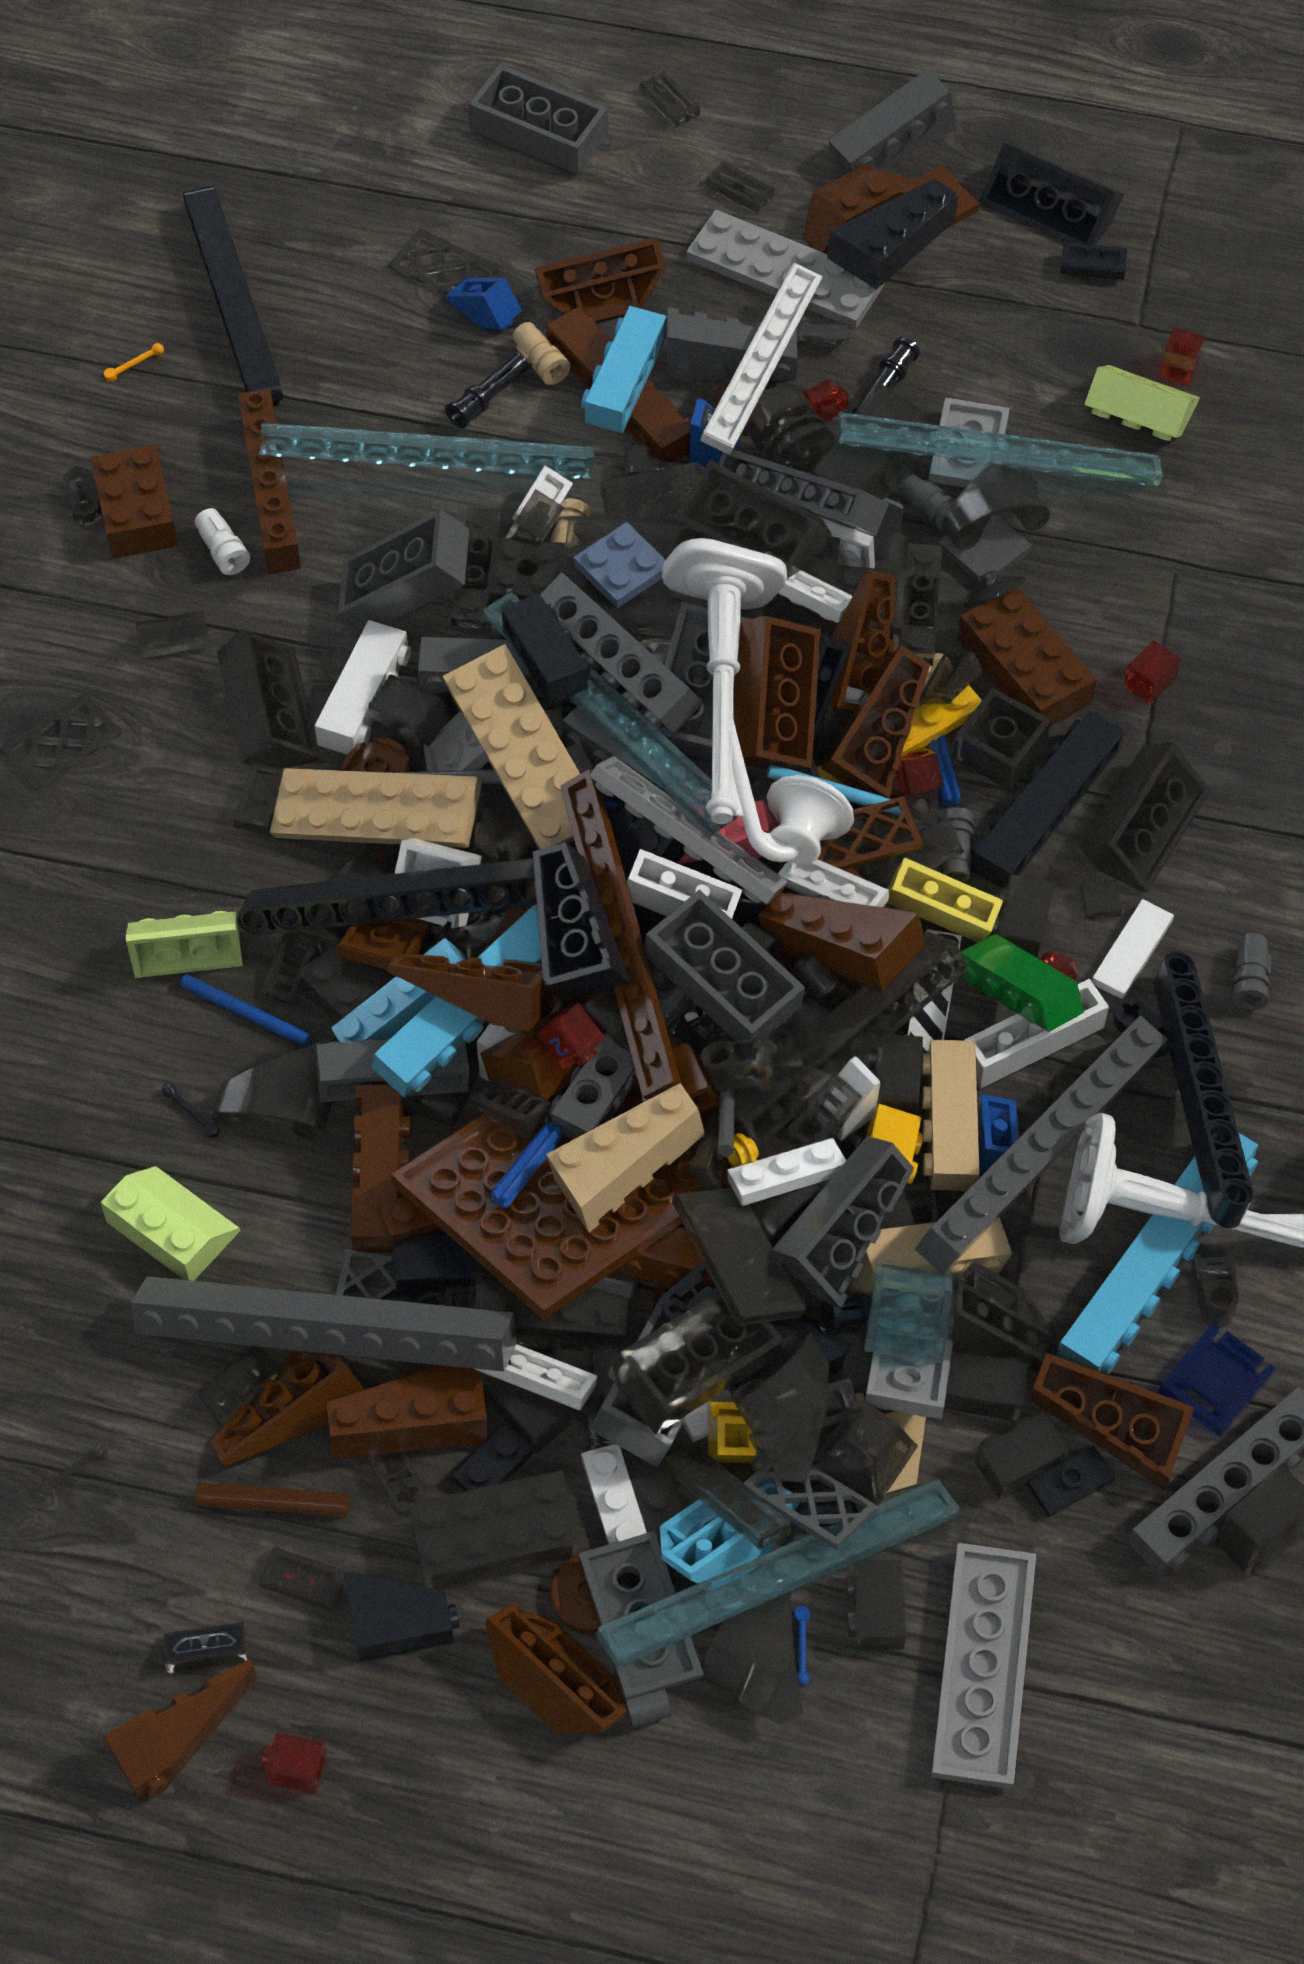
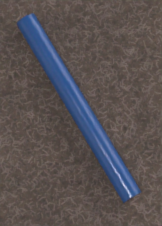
(245, 1010)

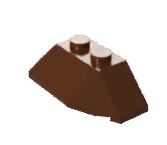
(849, 198)
(603, 281)
(553, 1673)

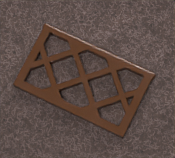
(887, 848)

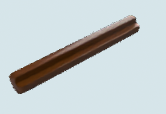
(272, 1499)

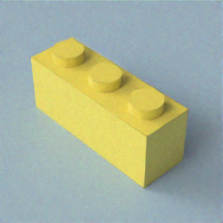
(943, 900)

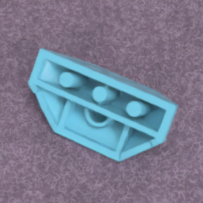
(704, 1544)

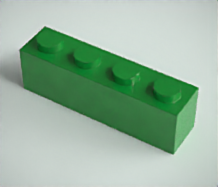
(1022, 982)

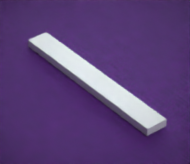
(761, 359)

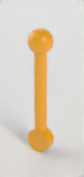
(110, 374)

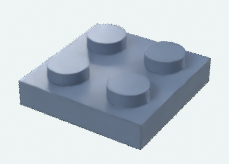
(621, 565)

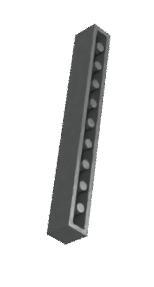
(1039, 1146)
(325, 1323)

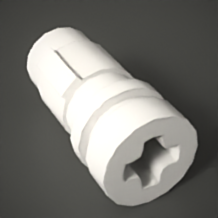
(225, 547)

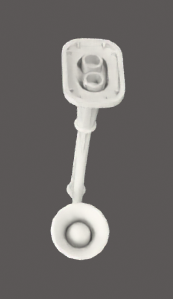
(803, 805)
(1098, 1181)

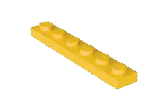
(931, 722)

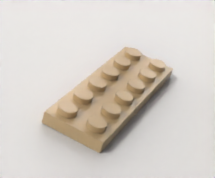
(516, 741)
(375, 807)

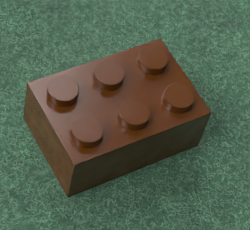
(134, 501)

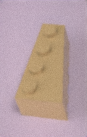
(950, 1115)
(624, 1153)
(898, 1245)

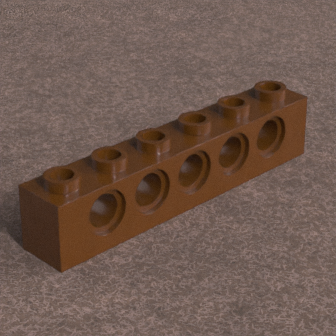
(269, 486)

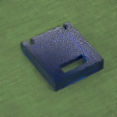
(1221, 1376)

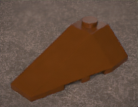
(867, 630)
(498, 994)
(287, 1405)
(158, 1746)

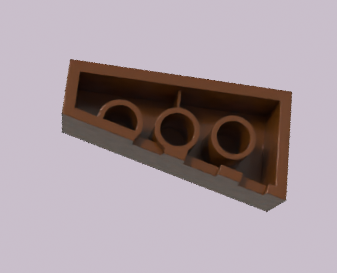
(850, 938)
(380, 1153)
(410, 1414)
(1115, 1415)

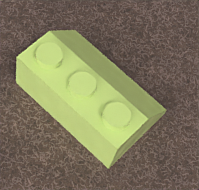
(1140, 402)
(184, 944)
(168, 1221)

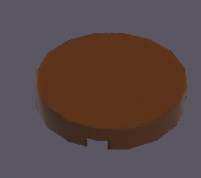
(378, 756)
(572, 1597)

